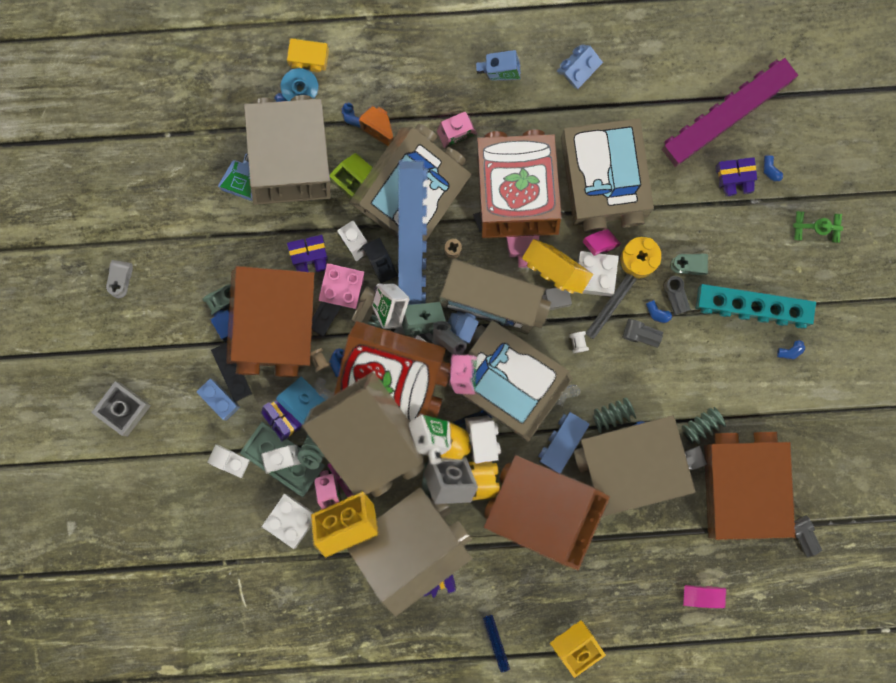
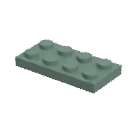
(297, 477)

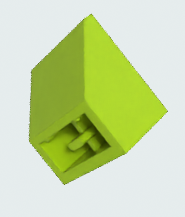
(350, 174)

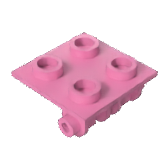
(341, 286)

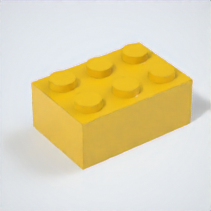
(557, 267)
(344, 524)

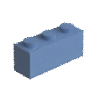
(563, 442)

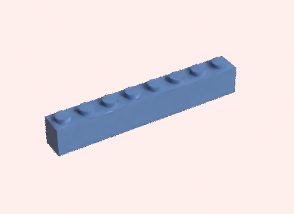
(412, 230)

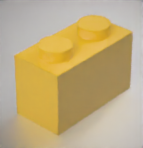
(307, 55)

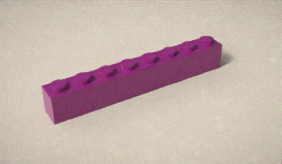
(729, 112)

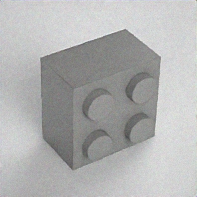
(121, 409)
(451, 481)

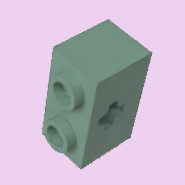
(421, 318)

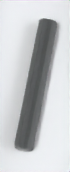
(611, 306)

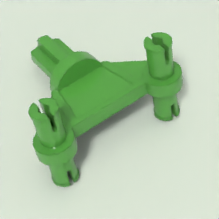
(821, 226)

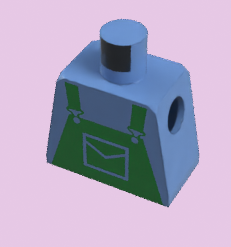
(501, 66)
(237, 179)

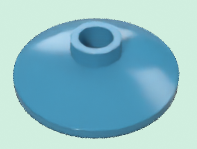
(296, 78)

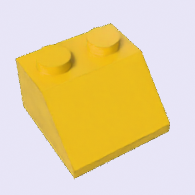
(577, 649)

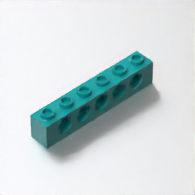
(804, 308)

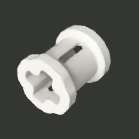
(578, 342)

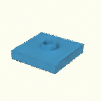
(299, 399)

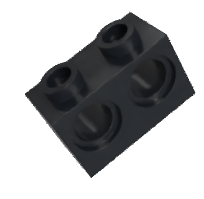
(380, 260)

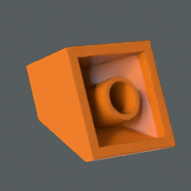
(377, 124)

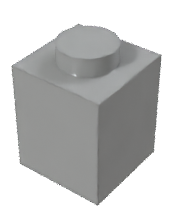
(558, 298)

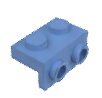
(580, 65)

